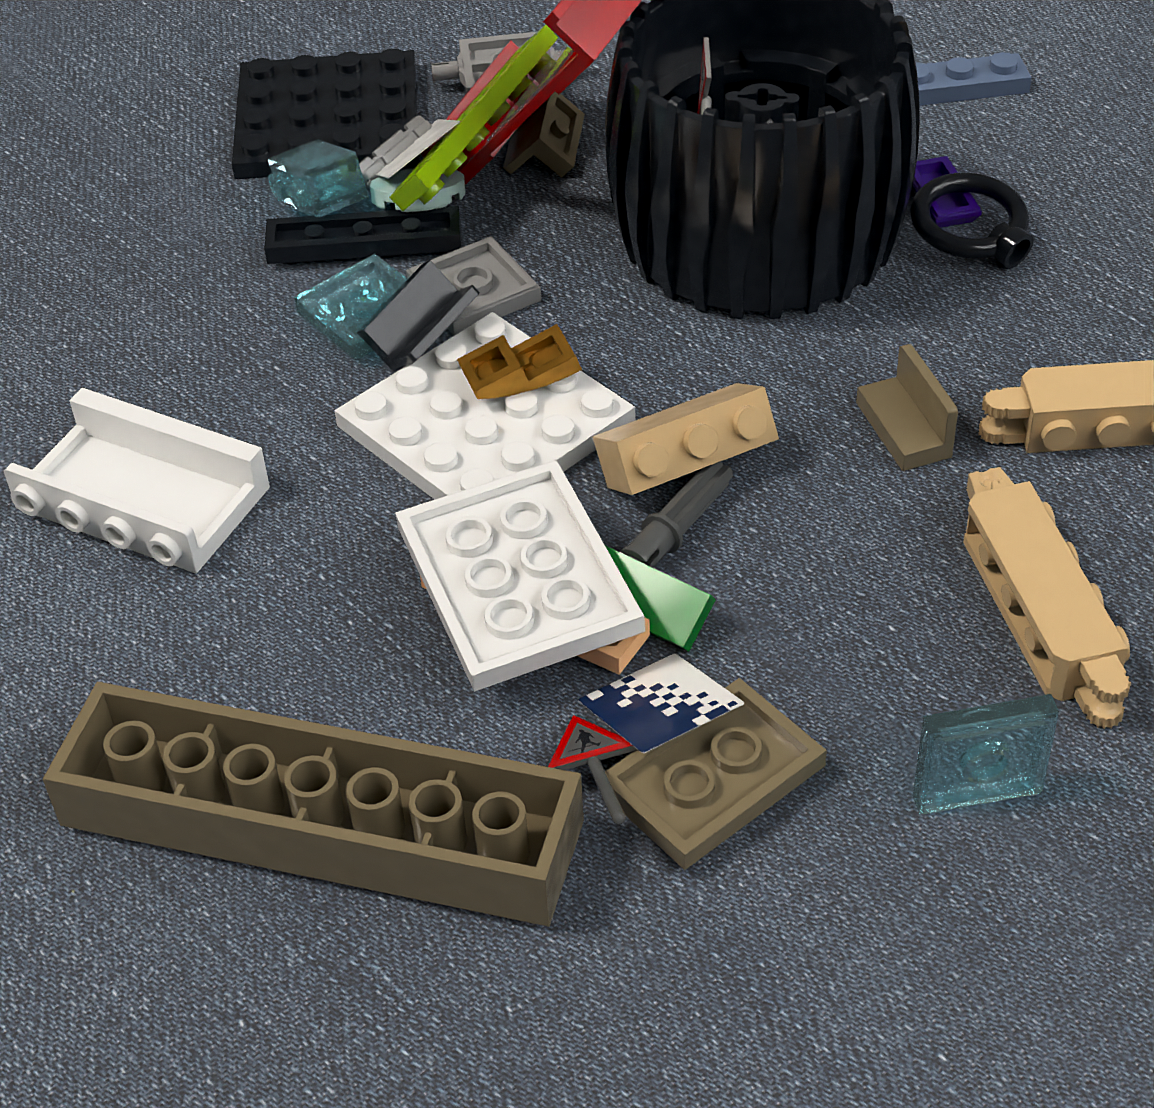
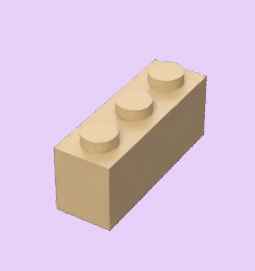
(685, 438)

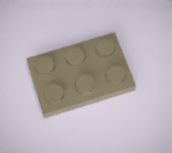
(715, 776)

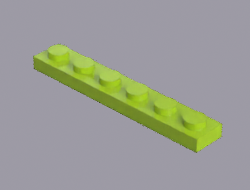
(487, 107)

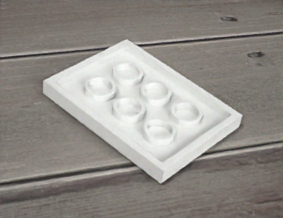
(518, 574)

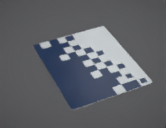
(660, 702)

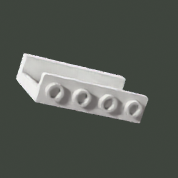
(143, 481)

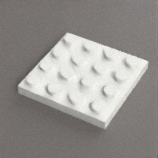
(448, 440)

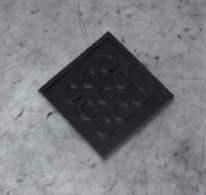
(335, 99)

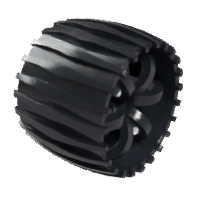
(749, 206)

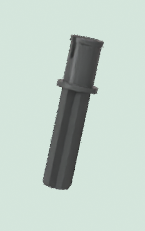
(664, 530)

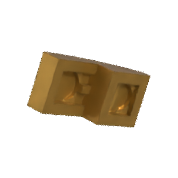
(505, 371)

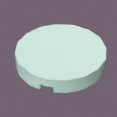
(382, 188)

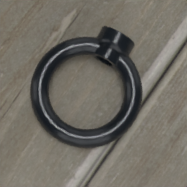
(1006, 242)

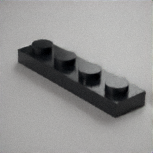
(362, 235)

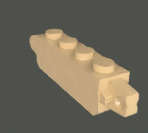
(1074, 408)
(1046, 597)

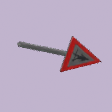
(589, 744)

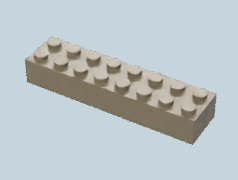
(320, 801)

